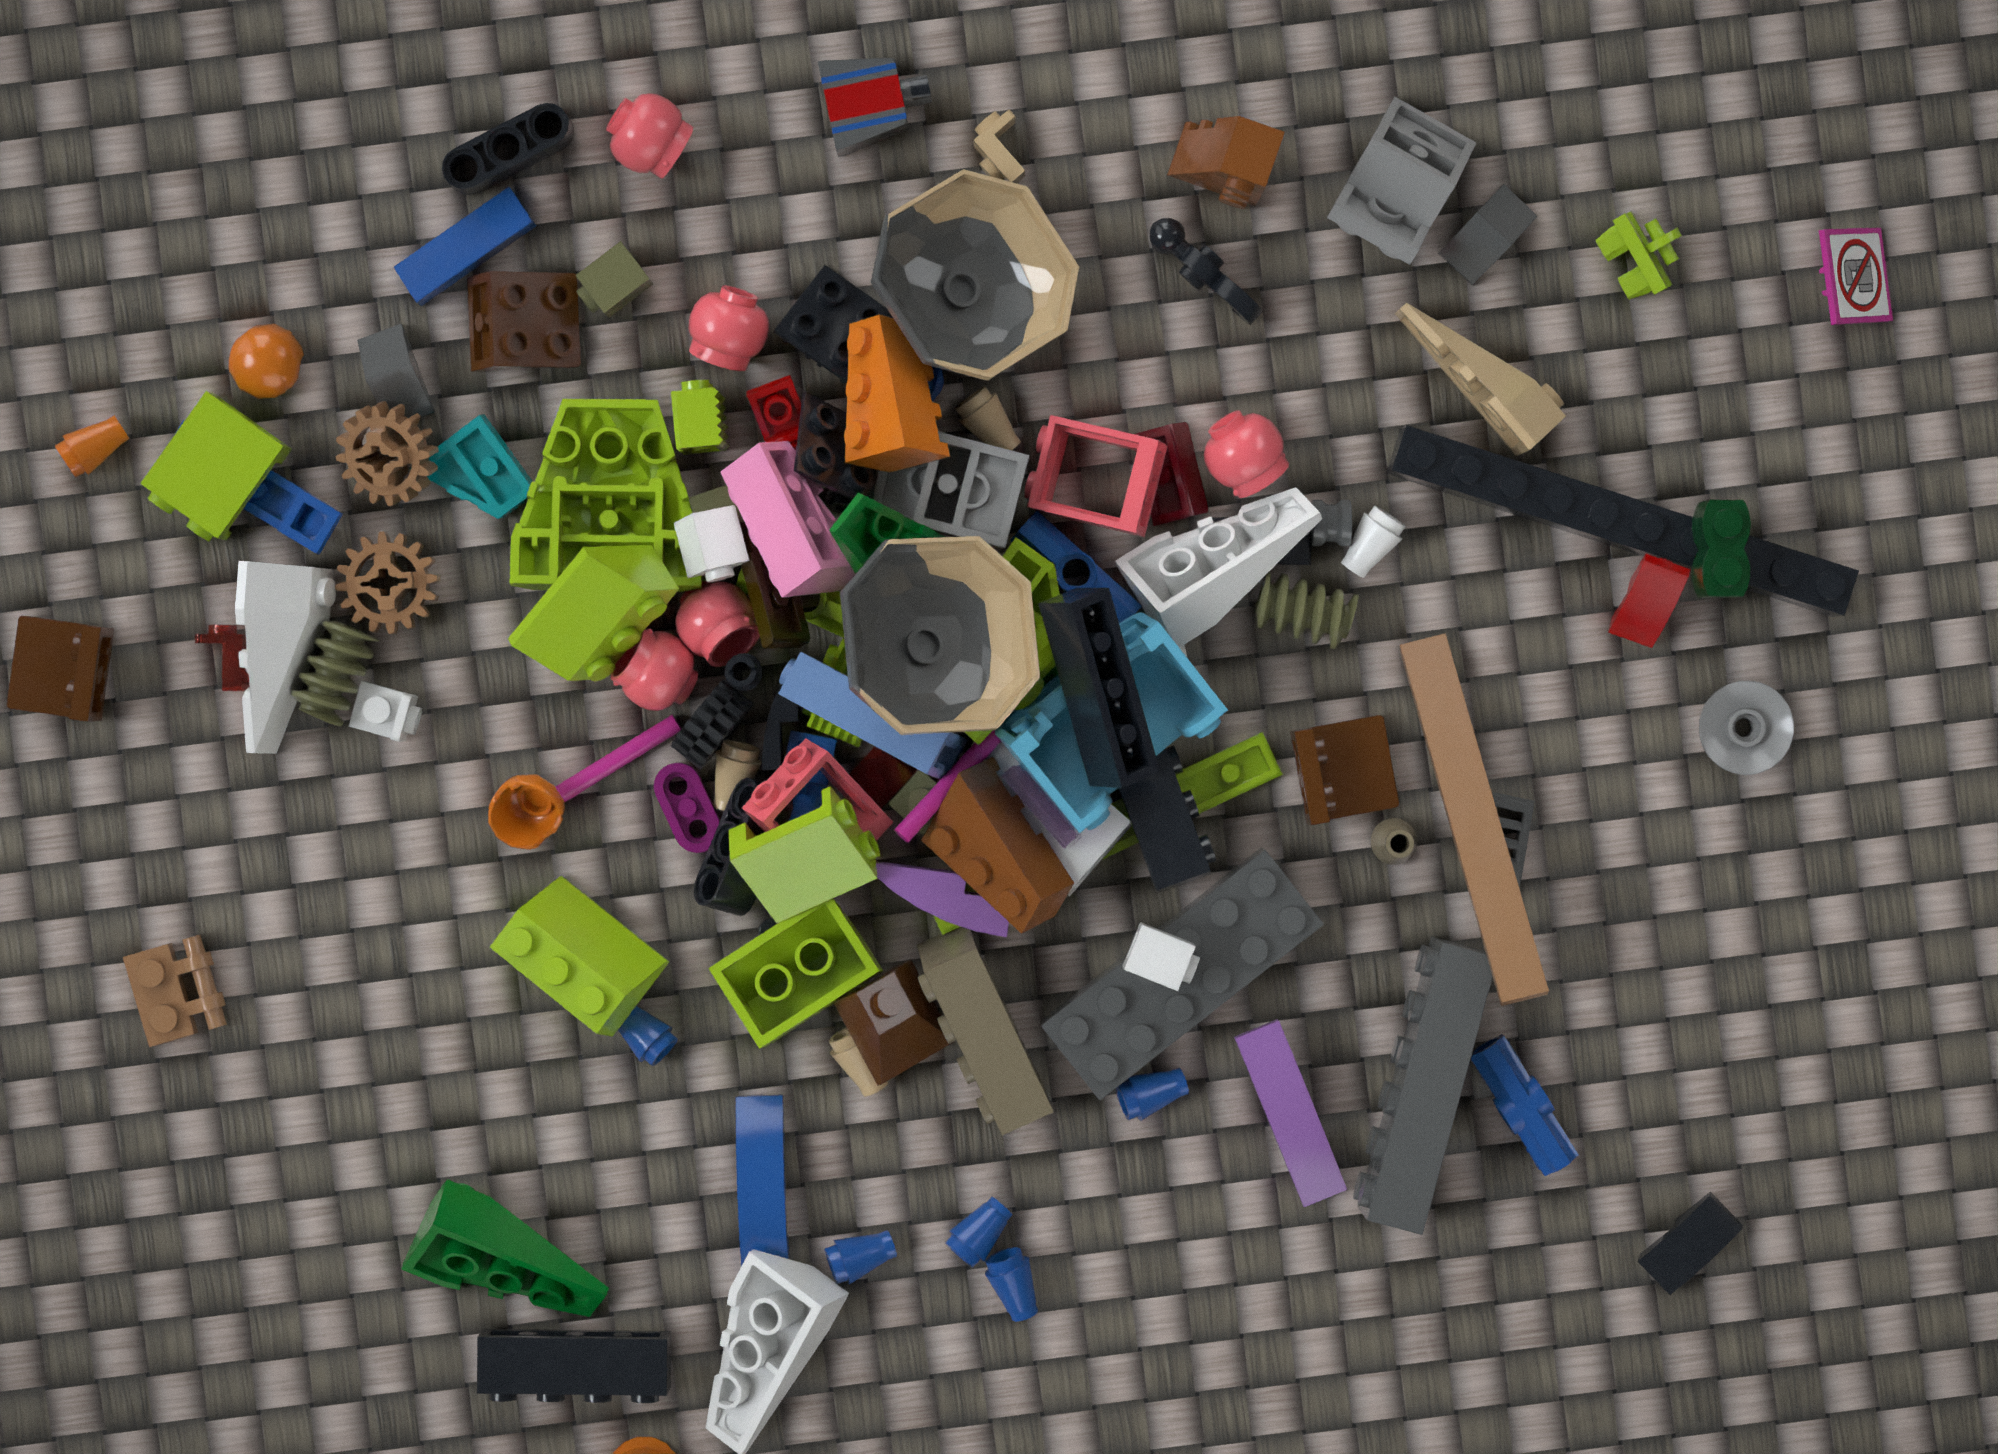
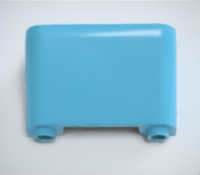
(1173, 703)

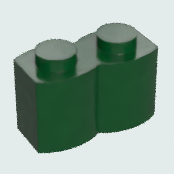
(1720, 535)

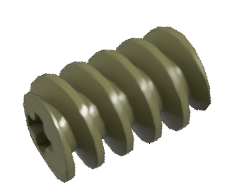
(1305, 610)
(334, 672)

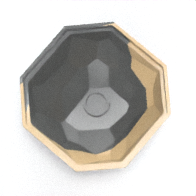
(975, 274)
(939, 635)

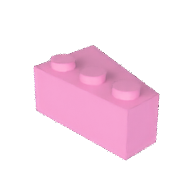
(787, 521)

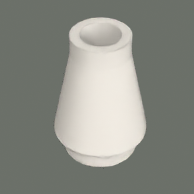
(1373, 539)

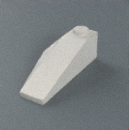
(1204, 573)
(281, 620)

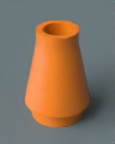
(90, 446)

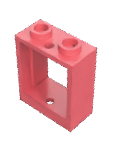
(1141, 486)
(795, 772)

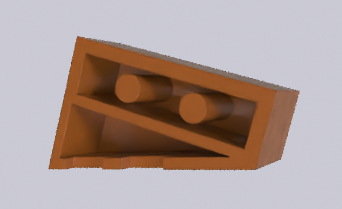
(1228, 158)
(996, 850)

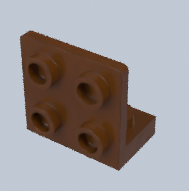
(523, 320)
(60, 668)
(1344, 769)

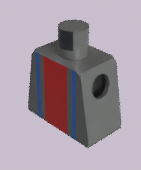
(868, 100)

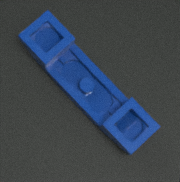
(293, 511)
(761, 1175)

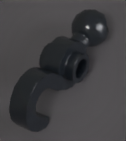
(1201, 267)

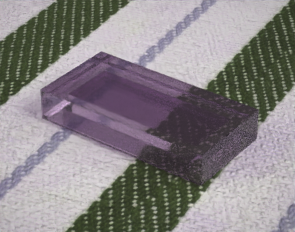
(1041, 806)

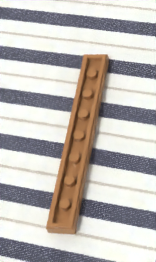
(1473, 820)

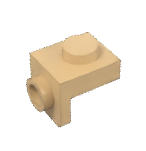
(997, 159)

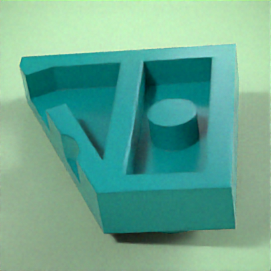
(481, 469)

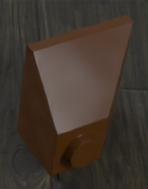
(892, 1022)

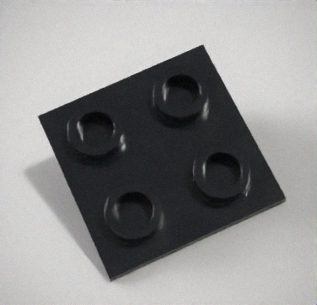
(822, 318)
(822, 454)

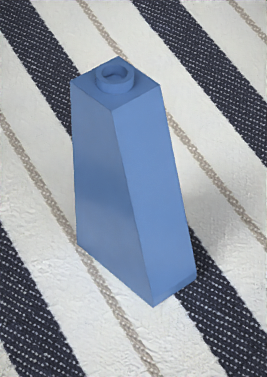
(828, 696)

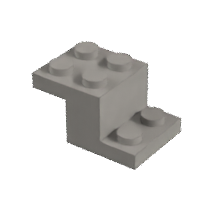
(1401, 181)
(960, 494)

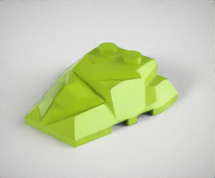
(601, 483)

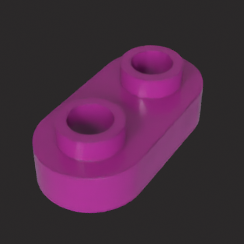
(685, 808)

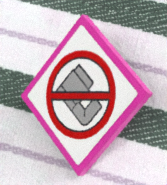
(1855, 275)

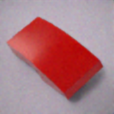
(777, 410)
(1649, 600)

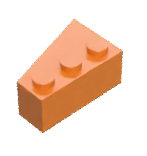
(888, 400)

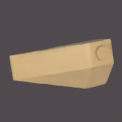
(1502, 394)

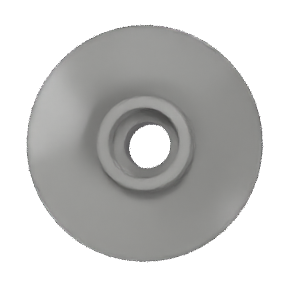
(1769, 732)

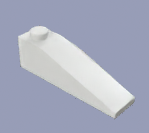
(771, 1333)

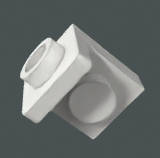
(385, 712)

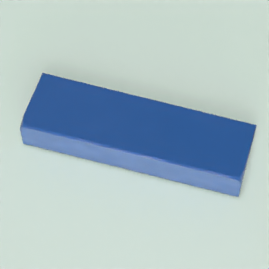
(464, 246)

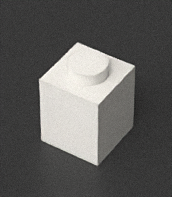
(711, 543)
(1161, 957)

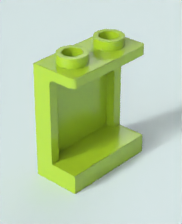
(213, 467)
(806, 858)

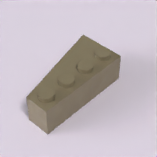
(983, 1030)

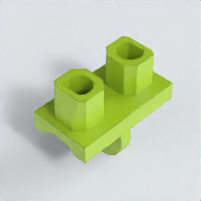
(1629, 236)

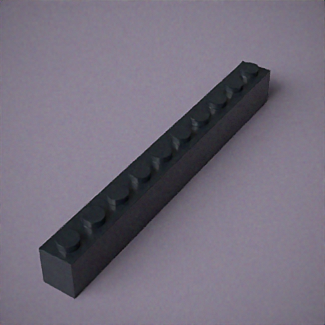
(1608, 517)

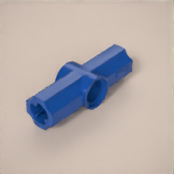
(1058, 549)
(1523, 1105)

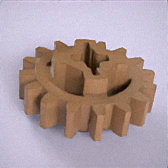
(394, 437)
(387, 561)

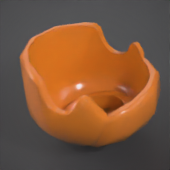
(265, 361)
(525, 811)

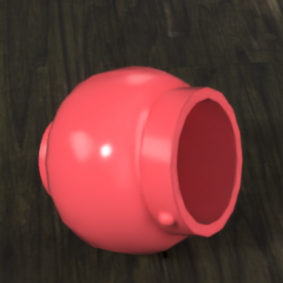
(648, 134)
(728, 328)
(1245, 453)
(716, 622)
(656, 671)

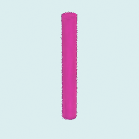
(618, 758)
(932, 801)

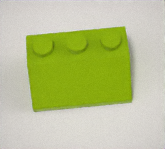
(596, 611)
(580, 956)
(795, 971)

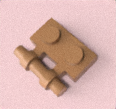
(162, 994)

